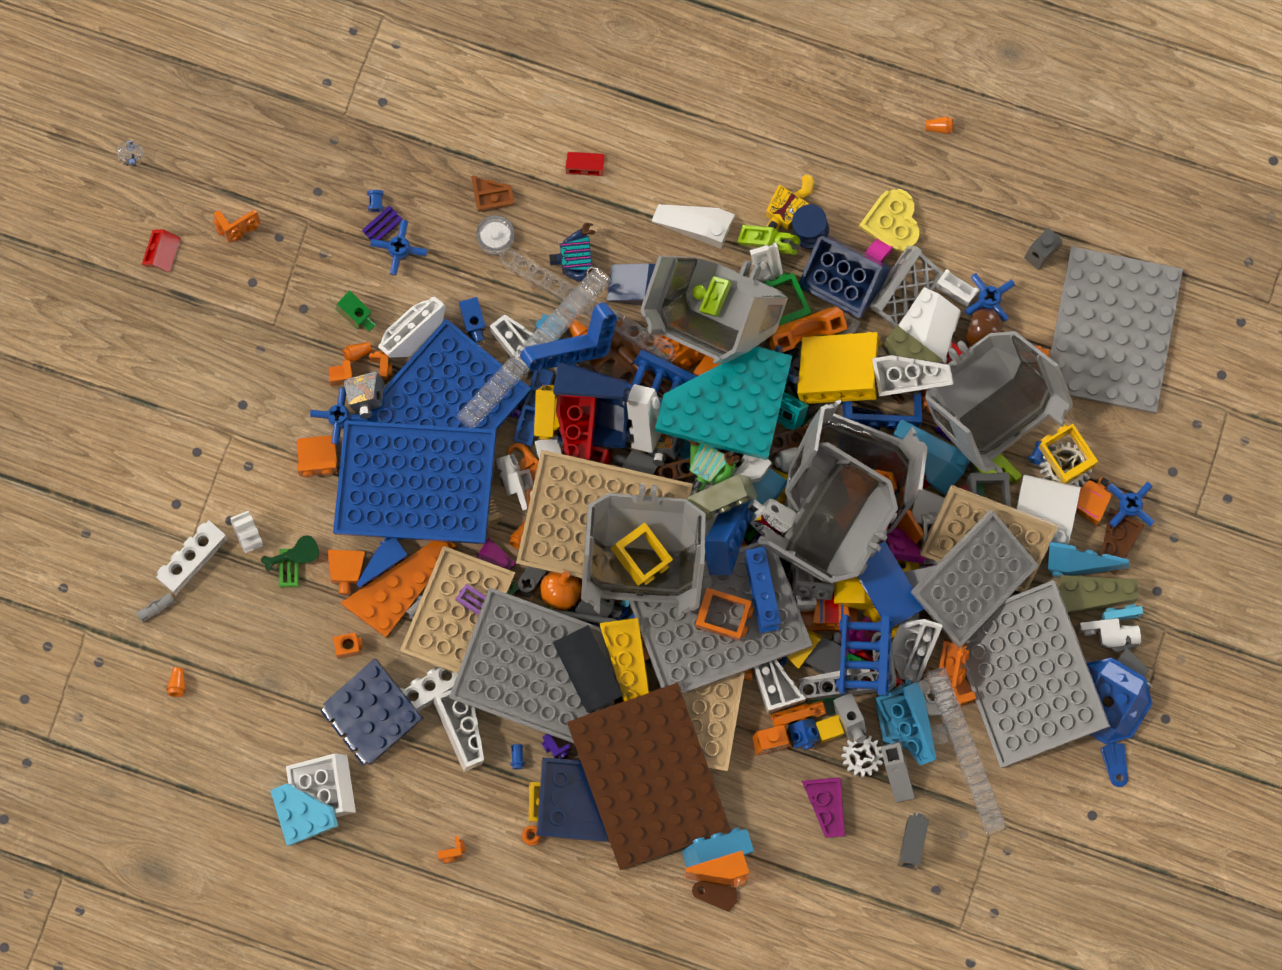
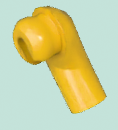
(807, 187)

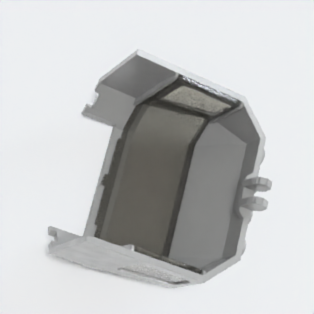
(746, 318)
(997, 396)
(869, 446)
(838, 519)
(676, 526)

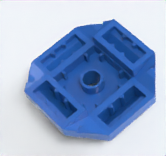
(1130, 698)

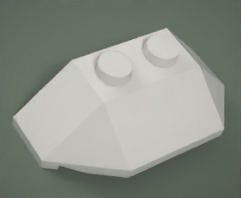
(413, 328)
(913, 647)

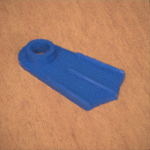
(1115, 762)

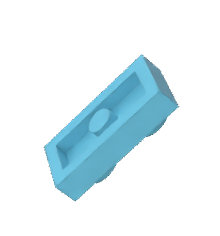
(1129, 612)

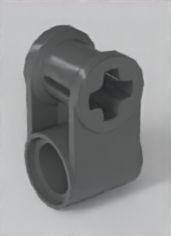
(532, 576)

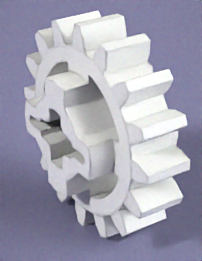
(871, 759)

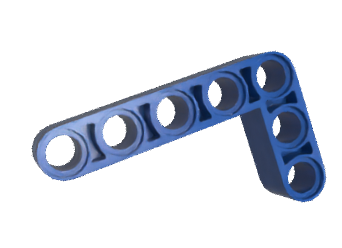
(575, 349)

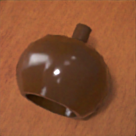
(982, 323)

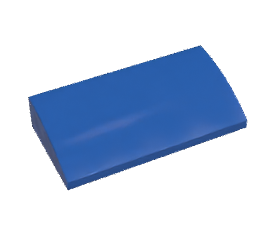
(889, 586)

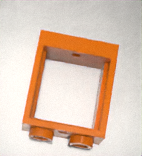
(742, 629)

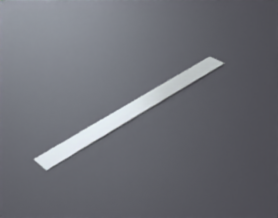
(833, 674)

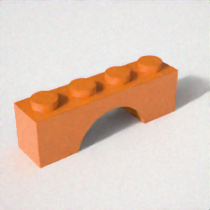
(823, 322)

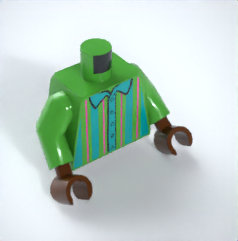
(710, 465)

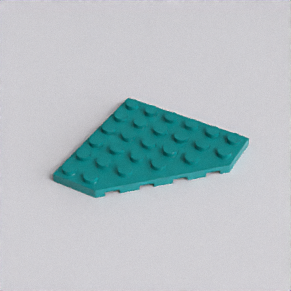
(730, 404)

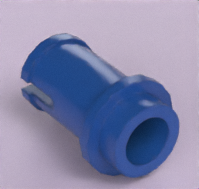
(517, 757)

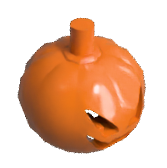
(561, 590)

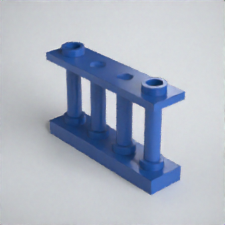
(661, 369)
(762, 590)
(881, 665)

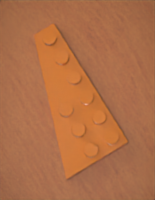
(389, 596)

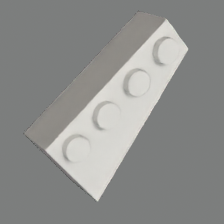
(462, 729)

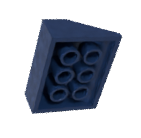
(843, 275)

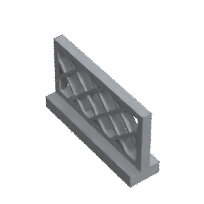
(897, 277)

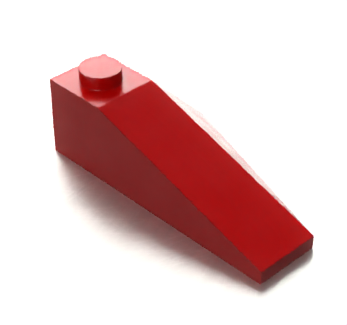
(577, 424)

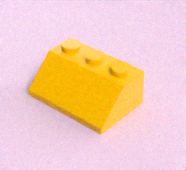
(851, 594)

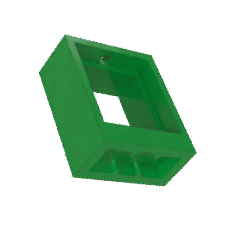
(784, 279)

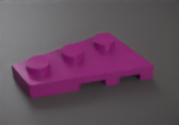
(828, 805)

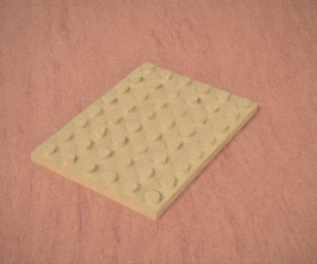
(559, 506)

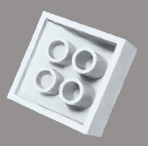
(1050, 502)
(326, 780)

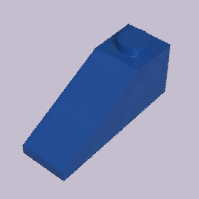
(386, 557)

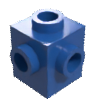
(804, 734)

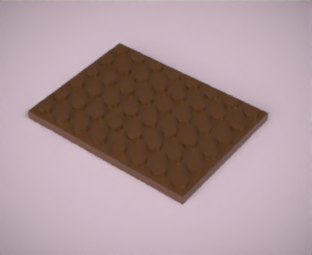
(648, 775)

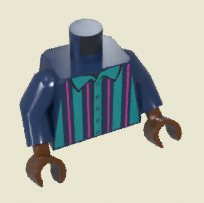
(575, 254)

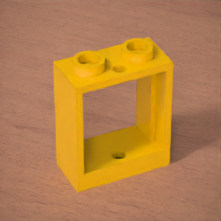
(546, 420)
(1080, 469)
(630, 565)

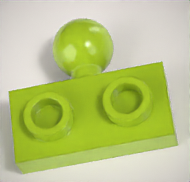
(713, 297)

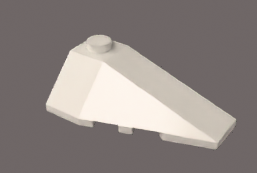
(700, 223)
(904, 374)

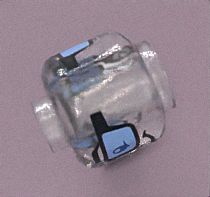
(130, 153)

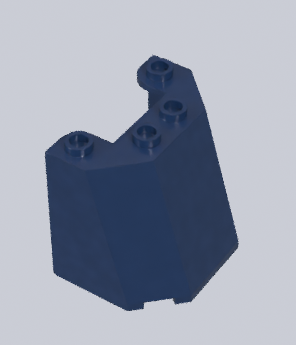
(612, 396)

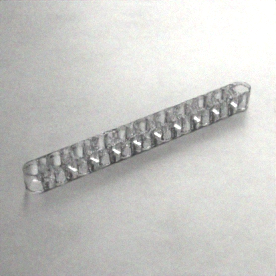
(566, 288)
(548, 331)

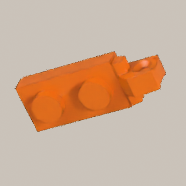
(797, 713)

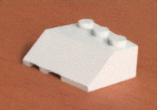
(932, 322)

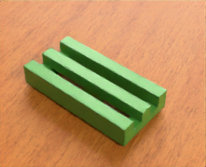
(289, 584)

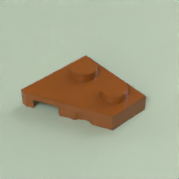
(491, 195)

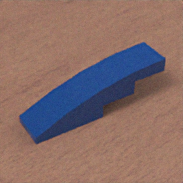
(525, 428)

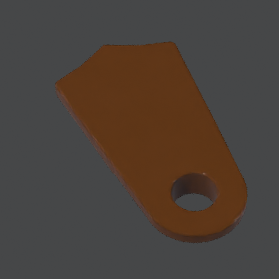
(716, 895)

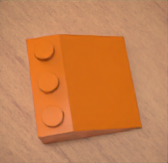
(723, 870)

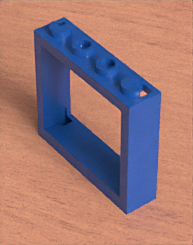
(888, 421)

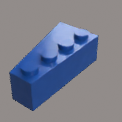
(725, 539)

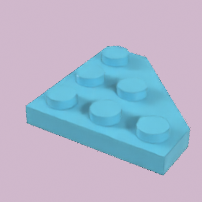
(301, 814)

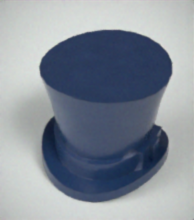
(808, 224)

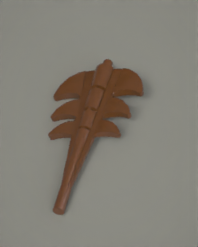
(624, 354)

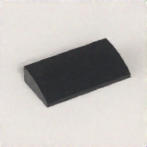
(587, 668)

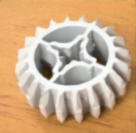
(1076, 456)

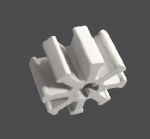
(246, 531)

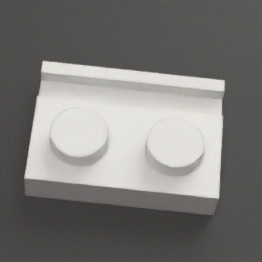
(769, 261)

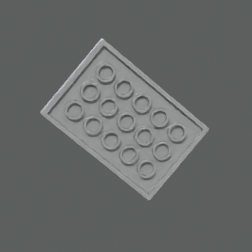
(974, 578)

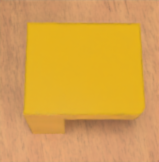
(830, 729)

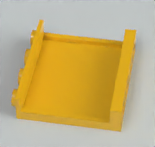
(838, 368)

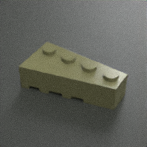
(1095, 593)

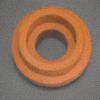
(526, 831)

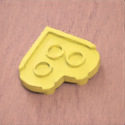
(892, 220)

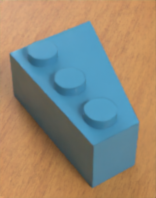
(717, 846)

